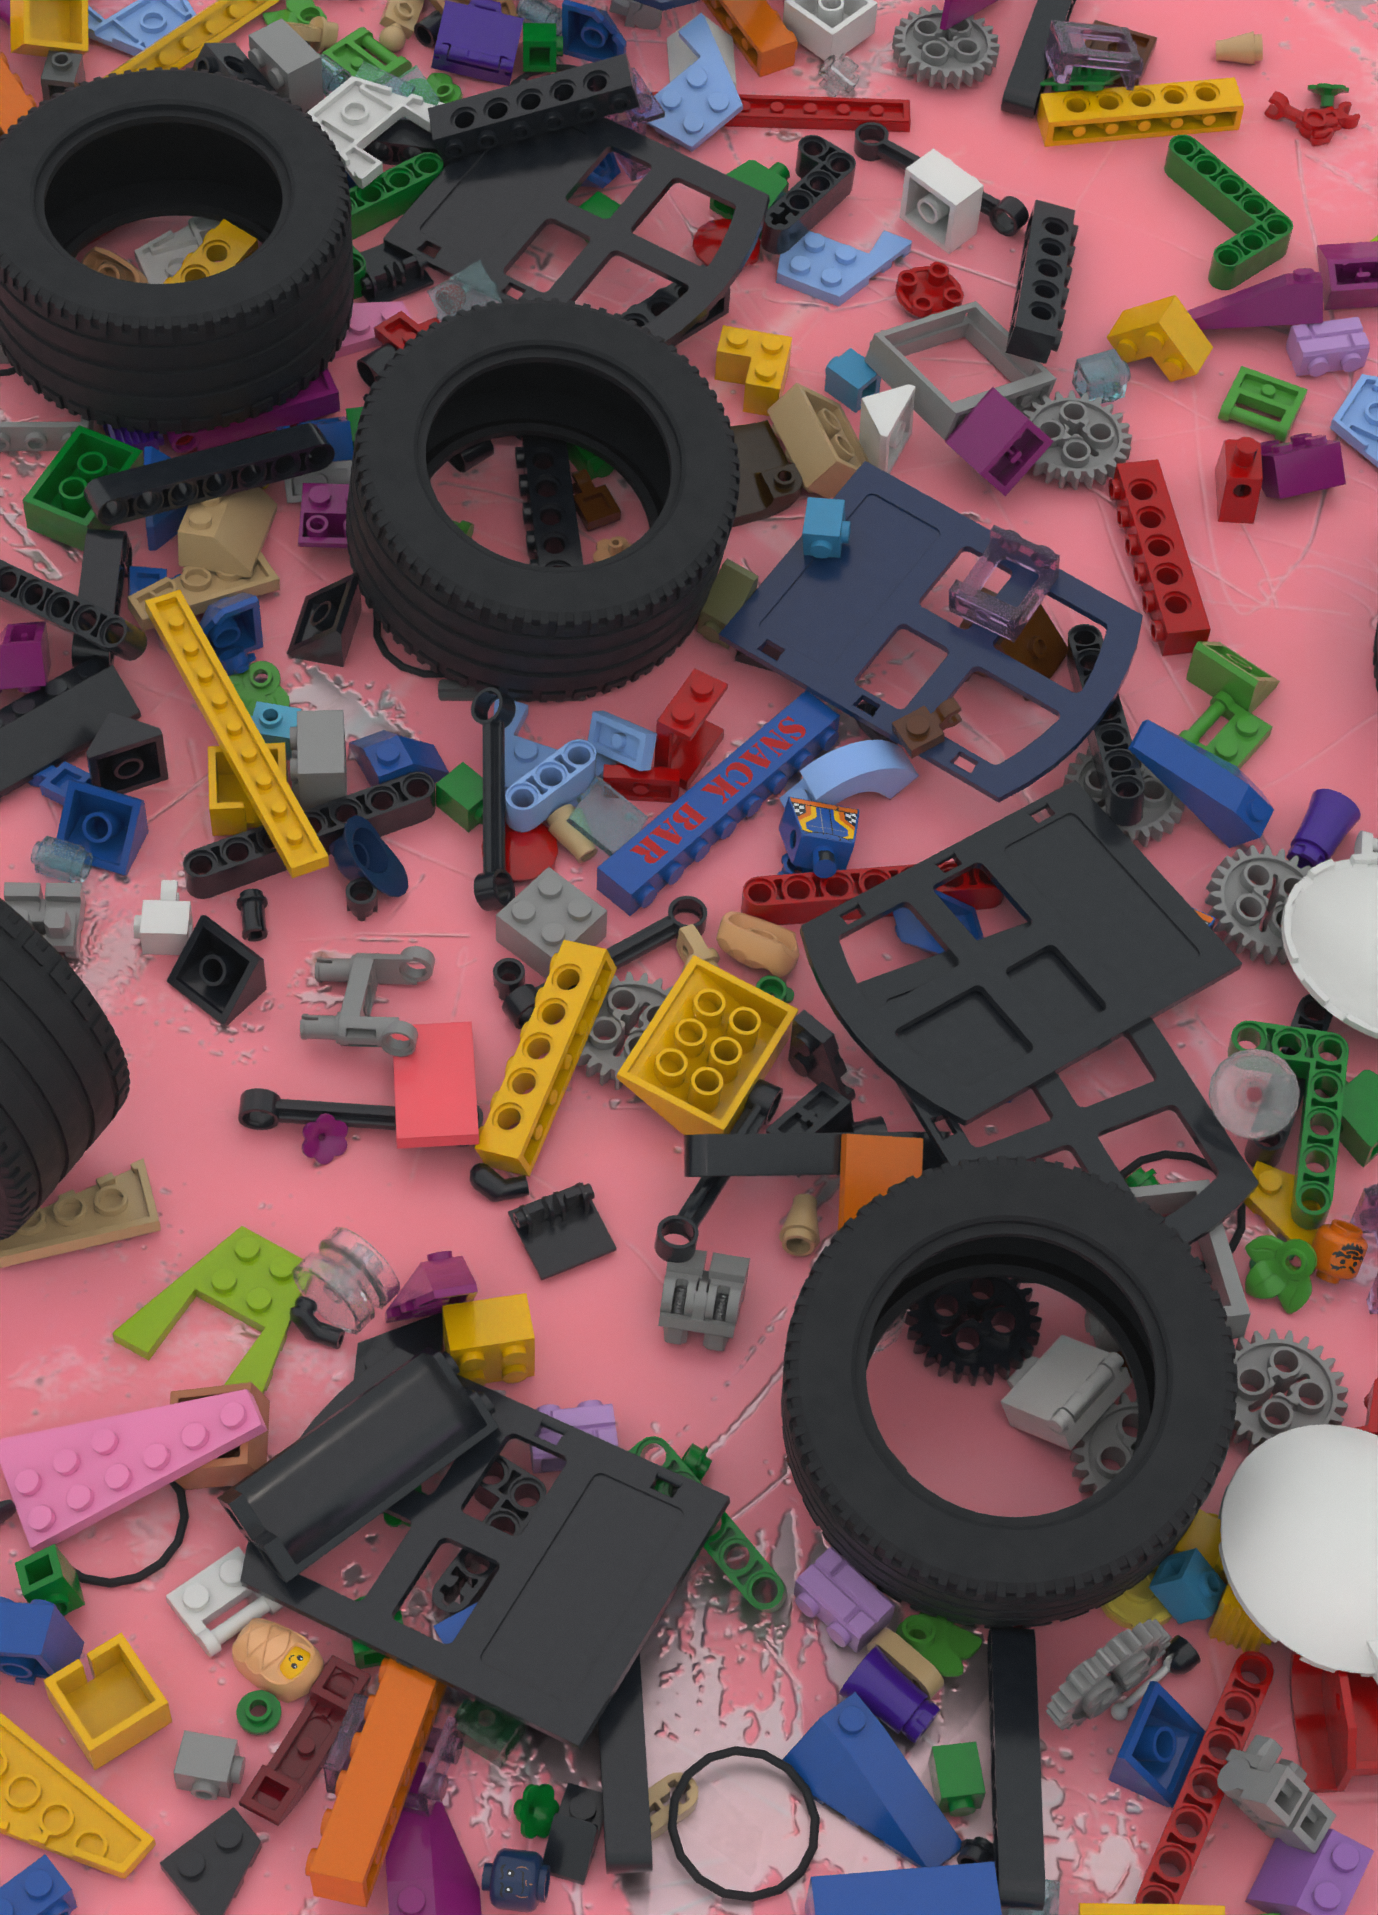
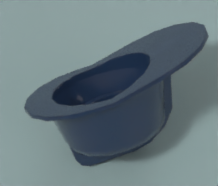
(365, 855)

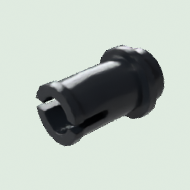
(252, 908)

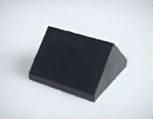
(327, 623)
(126, 755)
(218, 972)

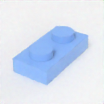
(622, 740)

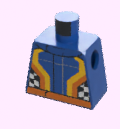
(818, 835)

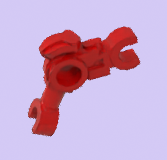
(1313, 123)

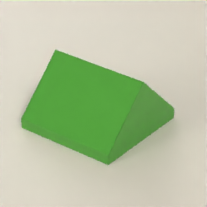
(1221, 669)

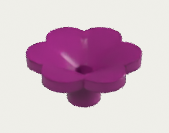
(324, 1138)

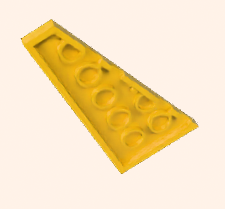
(61, 1812)

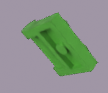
(351, 54)
(1265, 395)
(1237, 739)

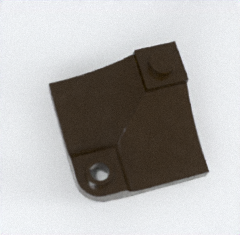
(761, 474)

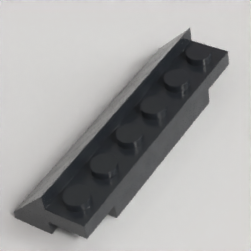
(59, 720)

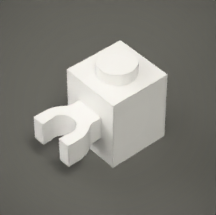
(164, 922)

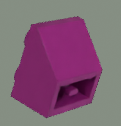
(1349, 274)
(999, 441)
(1301, 465)
(323, 515)
(24, 656)

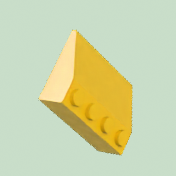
(707, 1049)

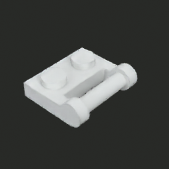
(211, 1595)

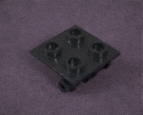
(392, 274)
(562, 1230)

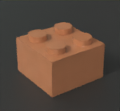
(238, 1462)

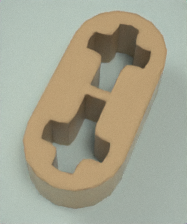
(908, 1661)
(660, 1793)

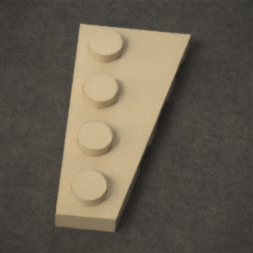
(204, 588)
(96, 1216)

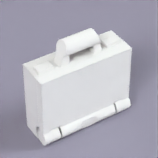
(1064, 1391)

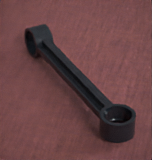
(903, 158)
(495, 885)
(521, 1002)
(265, 1109)
(758, 1111)

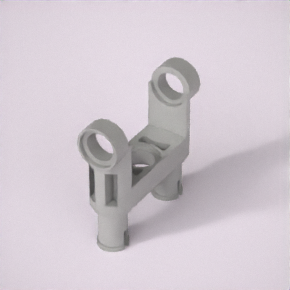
(363, 973)

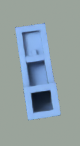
(853, 770)

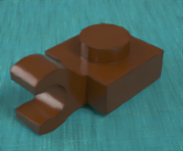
(593, 504)
(923, 729)

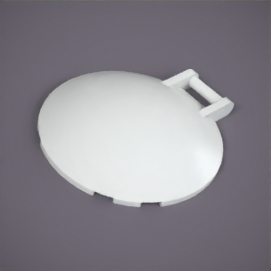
(1333, 935)
(1306, 1544)

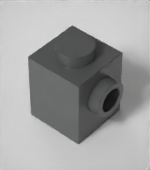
(61, 72)

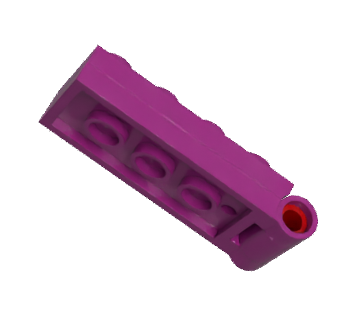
(313, 402)

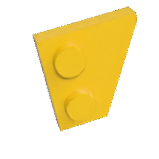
(1273, 1202)

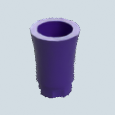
(1323, 827)
(891, 1695)

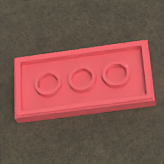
(437, 1088)

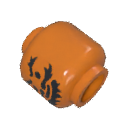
(1339, 1251)

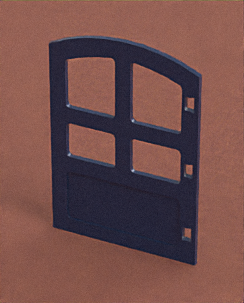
(843, 611)

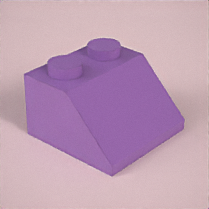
(1310, 1882)

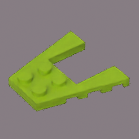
(242, 1278)

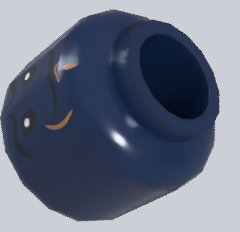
(516, 1880)

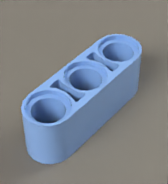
(557, 770)

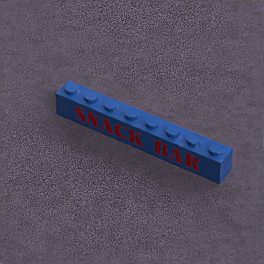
(717, 803)

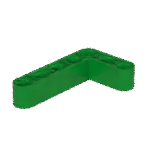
(387, 199)
(1259, 225)
(1315, 1109)
(725, 1539)

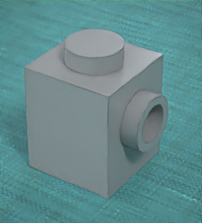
(208, 1765)

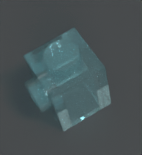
(1101, 376)

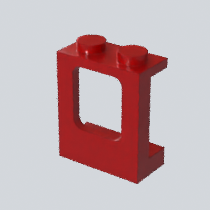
(683, 734)

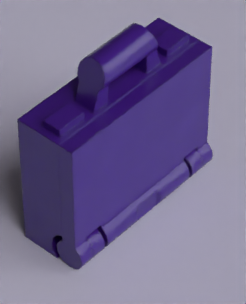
(477, 41)

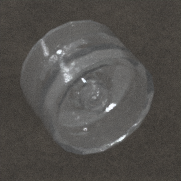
(1254, 1119)
(346, 1280)

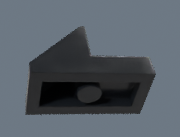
(574, 1834)

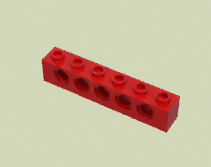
(1159, 557)

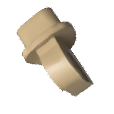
(318, 32)
(691, 943)

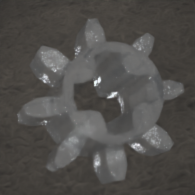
(838, 75)

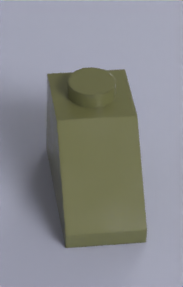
(728, 594)

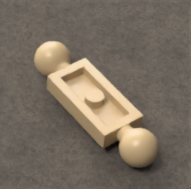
(399, 22)

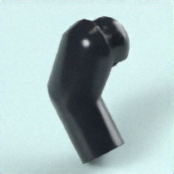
(494, 1186)
(311, 1327)

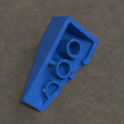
(1205, 784)
(867, 1779)

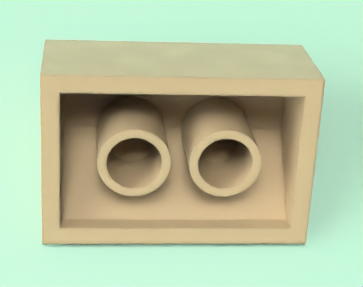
(817, 439)
(226, 532)

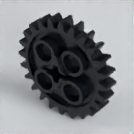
(992, 1349)

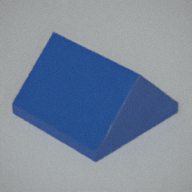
(105, 824)
(1157, 1748)

